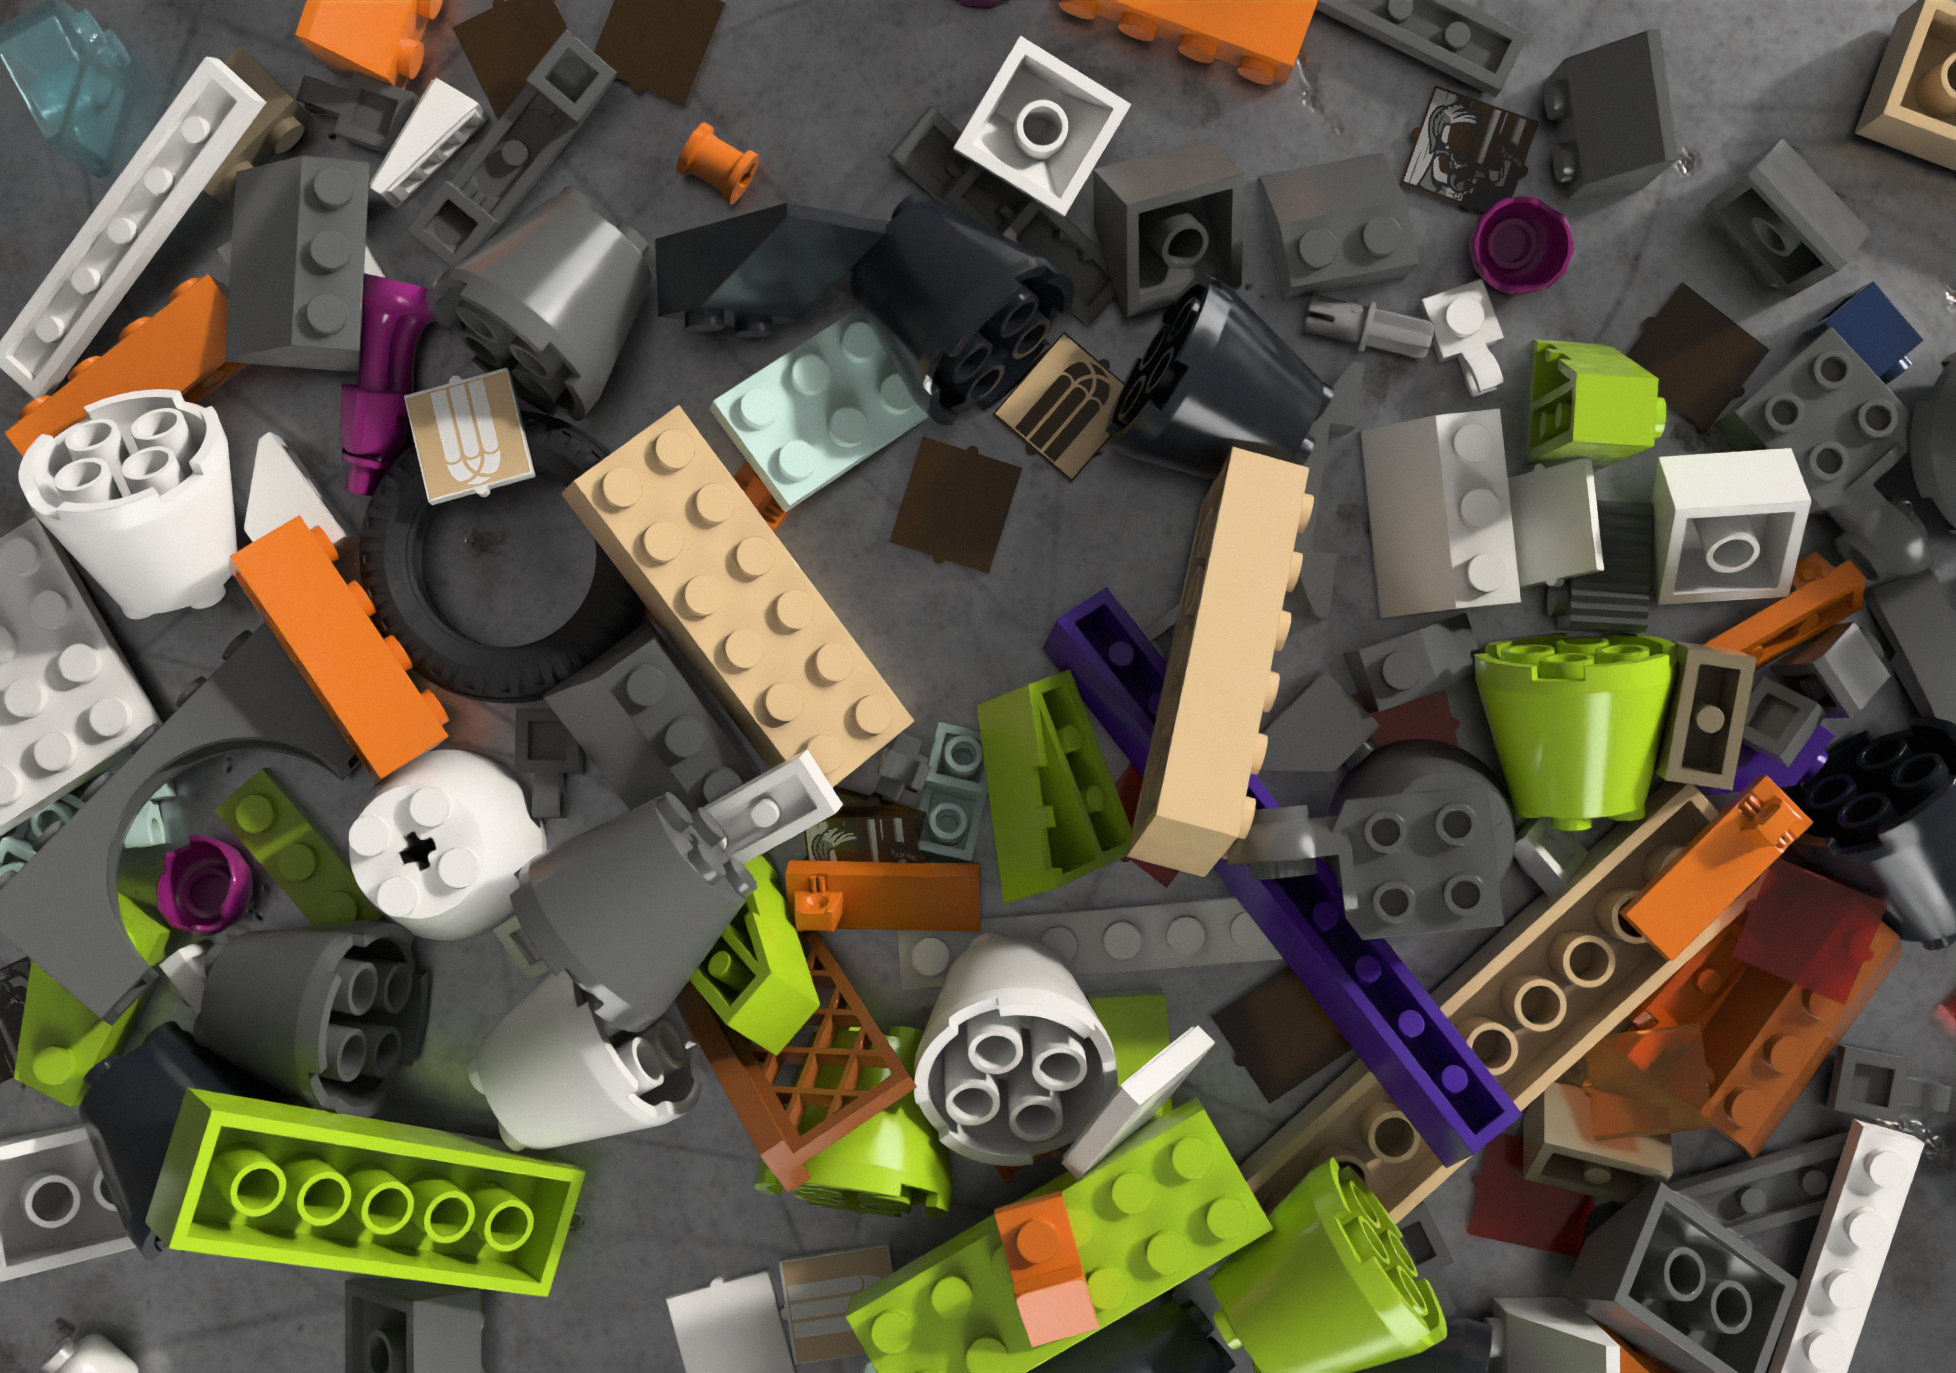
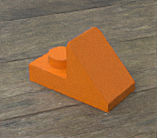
(1046, 1269)

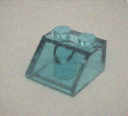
(70, 80)

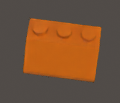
(368, 36)

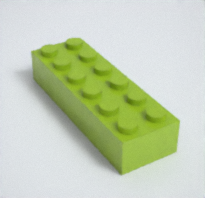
(361, 1195)
(1140, 1224)

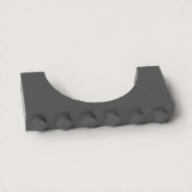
(66, 897)

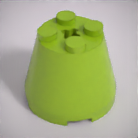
(1577, 722)
(883, 1162)
(1326, 1284)

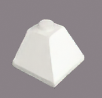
(1041, 126)

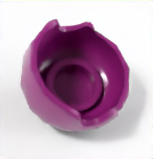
(1521, 245)
(204, 887)

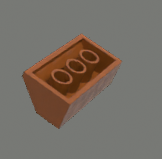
(1775, 1039)

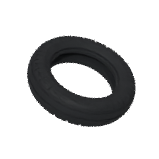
(441, 654)

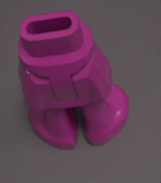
(374, 410)

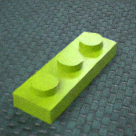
(295, 851)

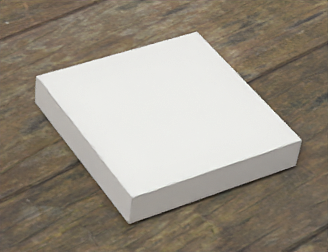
(1136, 1101)

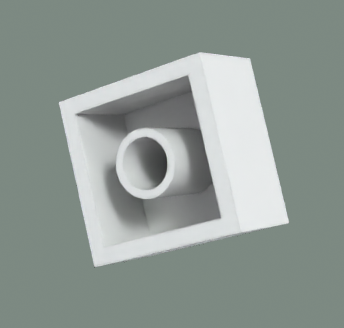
(1726, 526)

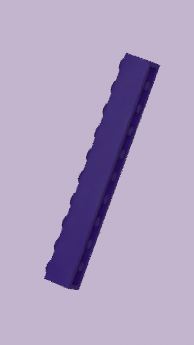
(1353, 980)

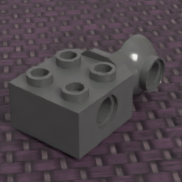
(1844, 438)
(1400, 858)

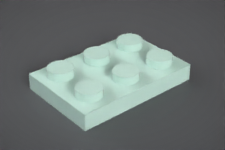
(818, 410)

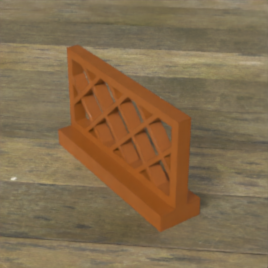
(752, 1086)

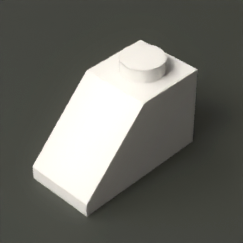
(287, 488)

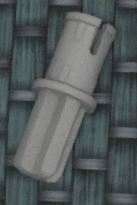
(1370, 326)

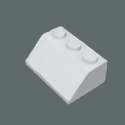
(1439, 514)

